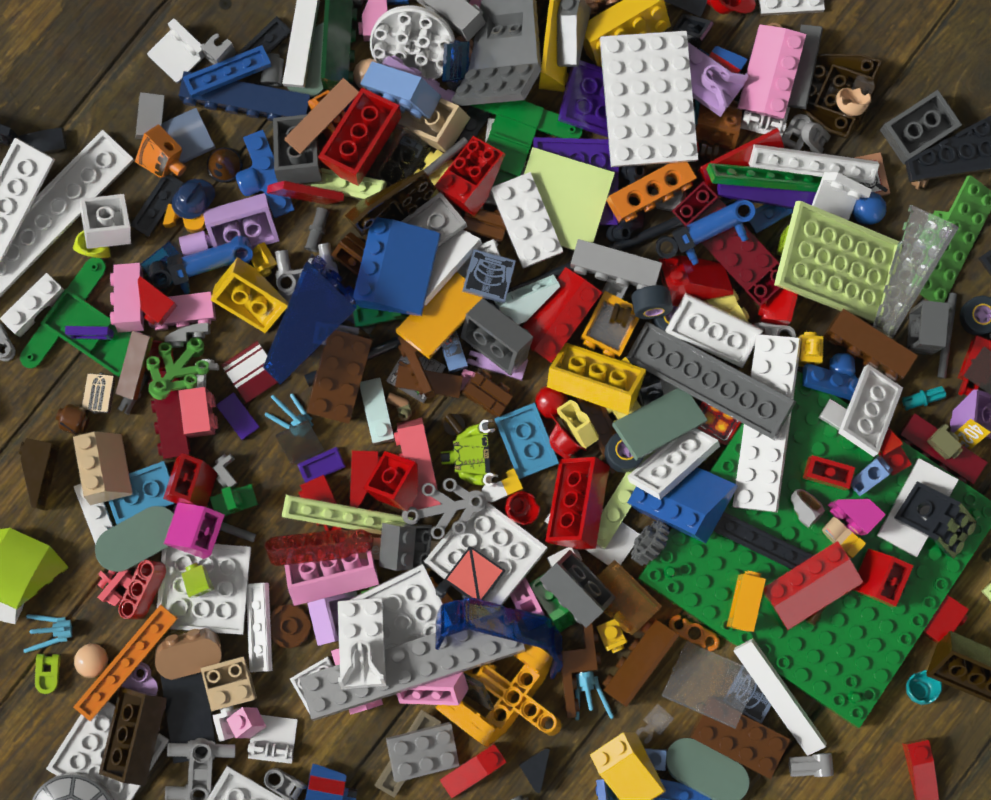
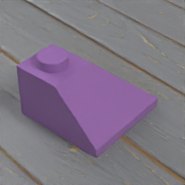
(974, 406)

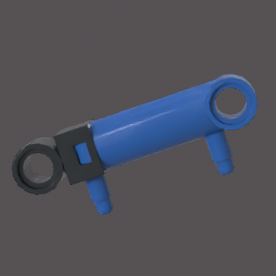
(705, 228)
(182, 268)

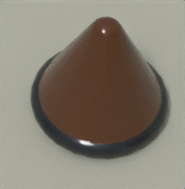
(224, 164)

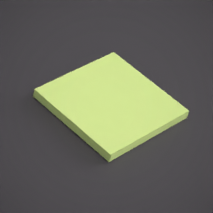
(571, 194)

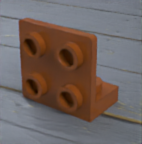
(719, 129)

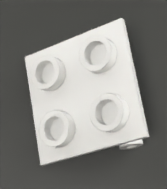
(763, 124)
(274, 741)

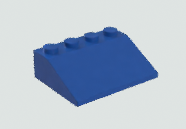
(396, 267)
(690, 506)

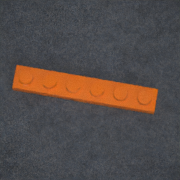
(125, 663)

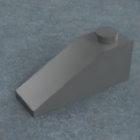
(571, 31)

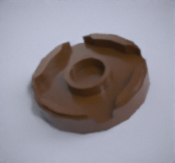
(289, 626)

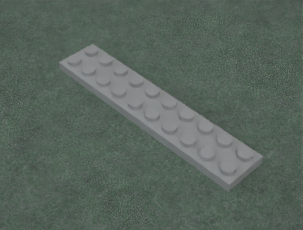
(407, 668)

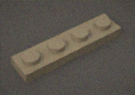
(386, 781)

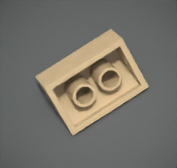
(102, 466)

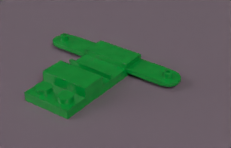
(515, 130)
(74, 311)

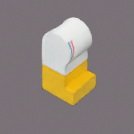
(504, 487)

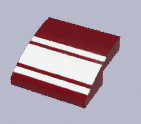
(248, 372)

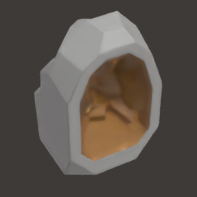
(806, 507)

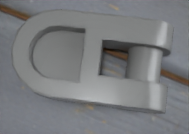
(795, 128)
(815, 136)

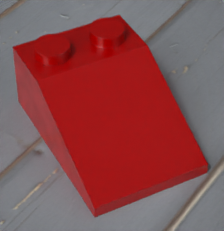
(702, 280)

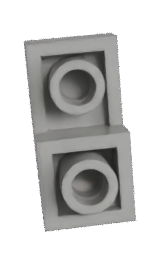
(181, 336)

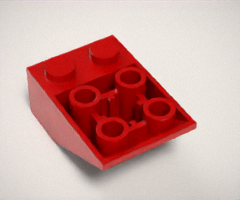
(471, 176)

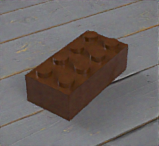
(869, 345)
(339, 375)
(747, 744)

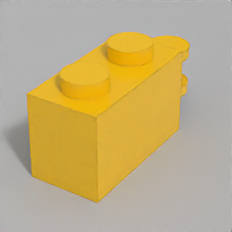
(811, 349)

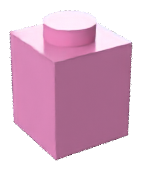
(246, 722)

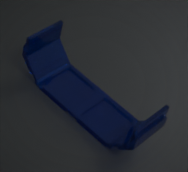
(500, 622)

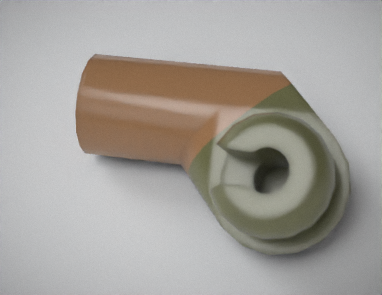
(402, 405)

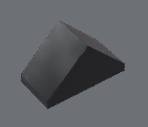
(696, 28)
(535, 767)

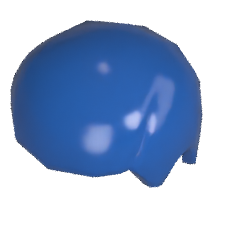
(869, 210)

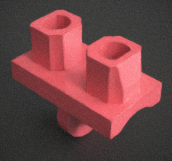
(110, 594)

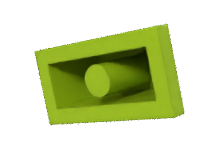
(196, 580)

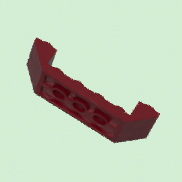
(747, 260)

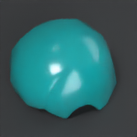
(922, 688)

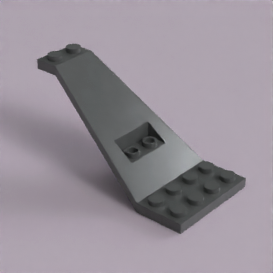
(503, 54)

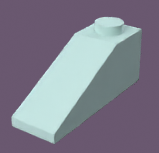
(528, 299)
(376, 411)

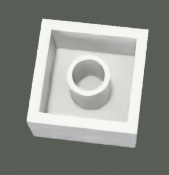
(105, 221)

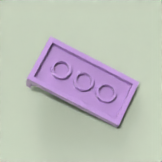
(713, 83)

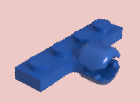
(262, 174)
(837, 381)

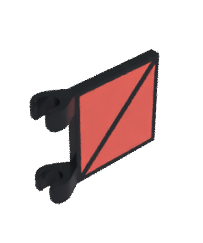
(472, 576)

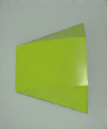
(25, 567)

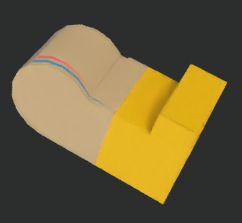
(837, 531)

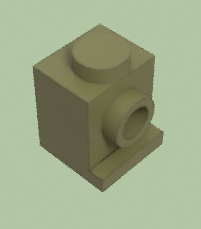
(945, 443)

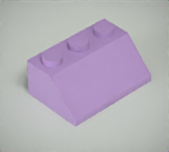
(245, 218)

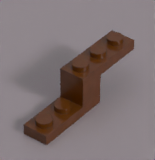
(415, 368)
(578, 661)

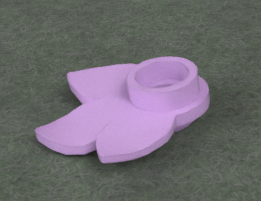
(145, 683)

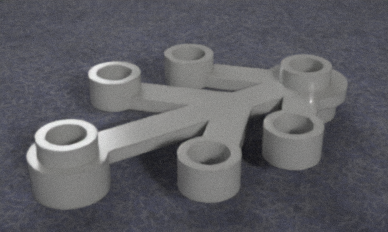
(448, 507)

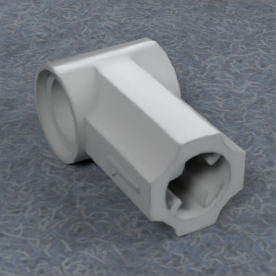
(818, 765)

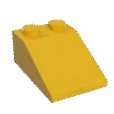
(248, 296)
(628, 768)

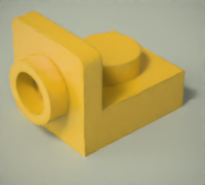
(612, 636)

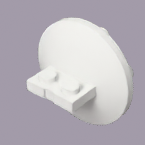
(414, 37)

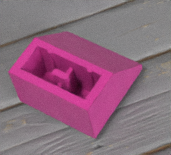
(859, 514)
(194, 529)

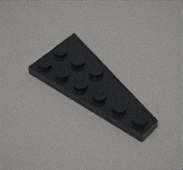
(958, 155)

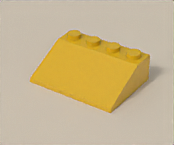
(552, 76)

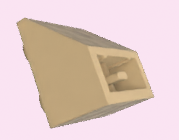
(228, 683)

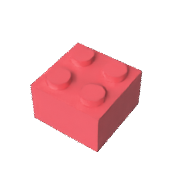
(197, 412)

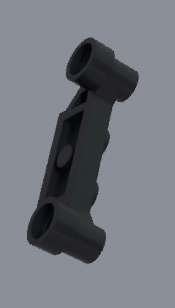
(616, 233)

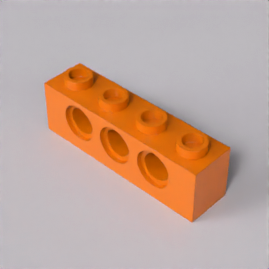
(620, 202)

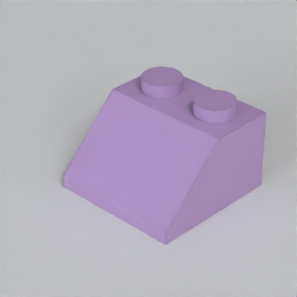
(325, 617)

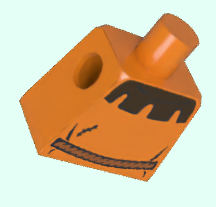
(160, 153)

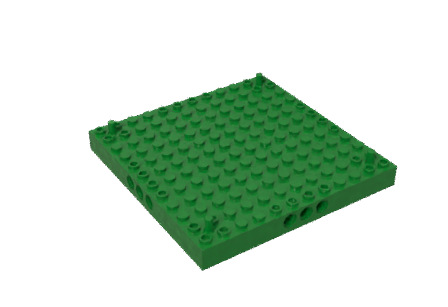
(858, 640)

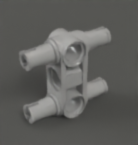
(285, 270)
(199, 767)

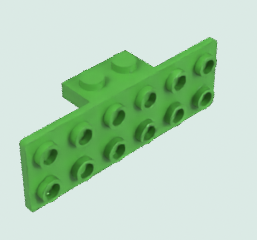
(969, 214)

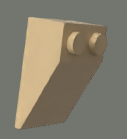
(442, 128)

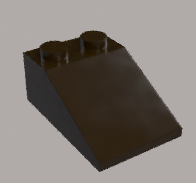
(38, 466)

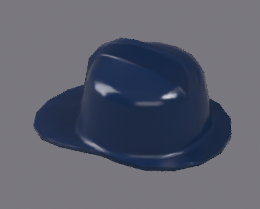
(193, 198)

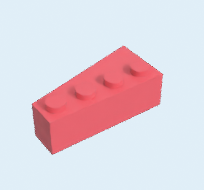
(415, 448)

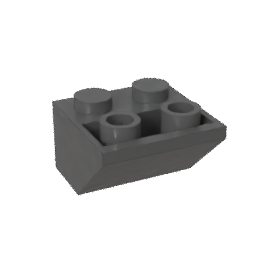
(404, 545)

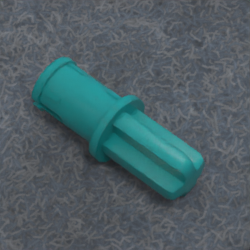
(923, 398)

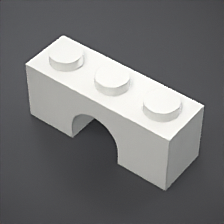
(39, 296)

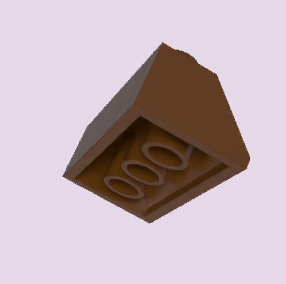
(640, 662)

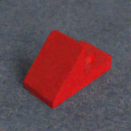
(893, 452)

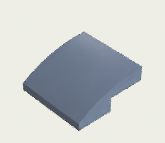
(190, 134)

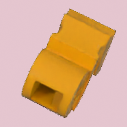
(192, 225)

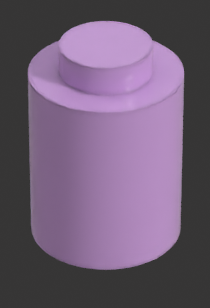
(194, 243)

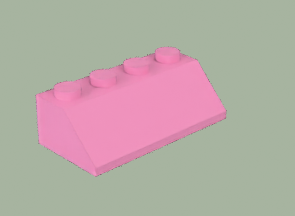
(771, 71)
(330, 578)

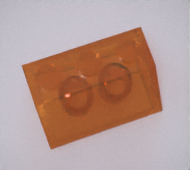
(632, 602)

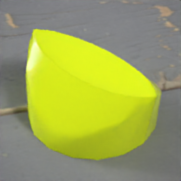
(80, 247)

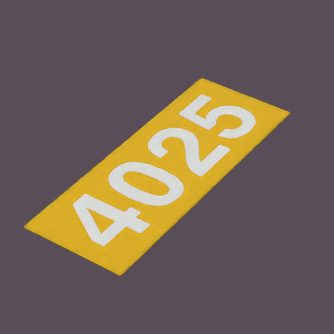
(971, 434)

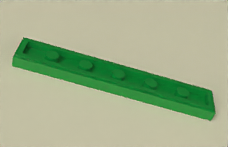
(761, 178)

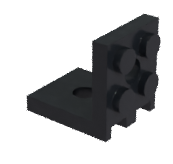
(945, 522)

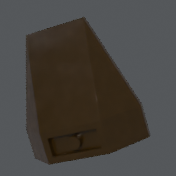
(830, 76)
(392, 202)

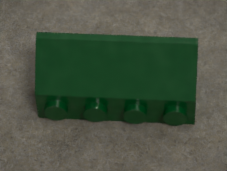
(337, 42)

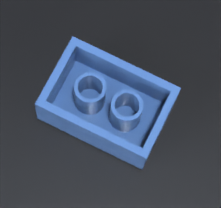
(405, 89)

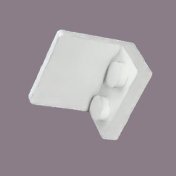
(176, 51)
(839, 194)

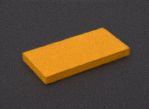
(439, 317)

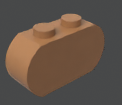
(187, 653)

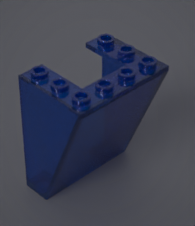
(313, 314)

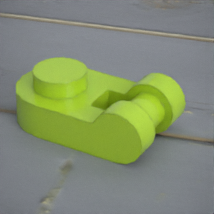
(47, 681)

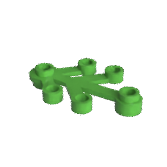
(161, 387)

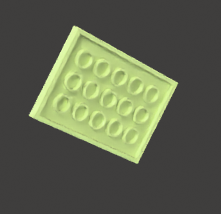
(835, 261)

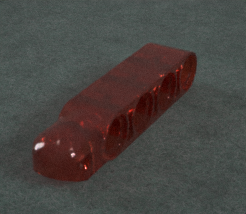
(317, 546)

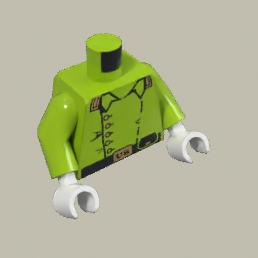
(472, 455)

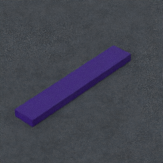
(768, 196)

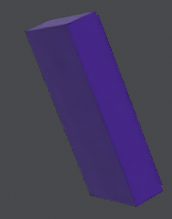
(89, 332)
(237, 416)
(321, 465)

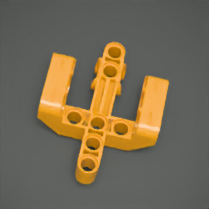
(489, 728)

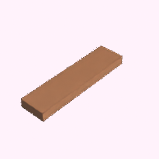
(321, 116)

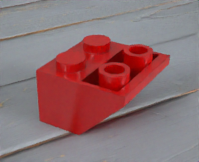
(190, 481)
(883, 577)

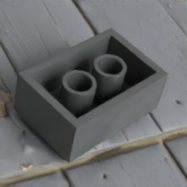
(920, 126)
(287, 161)
(928, 327)
(496, 336)
(577, 589)

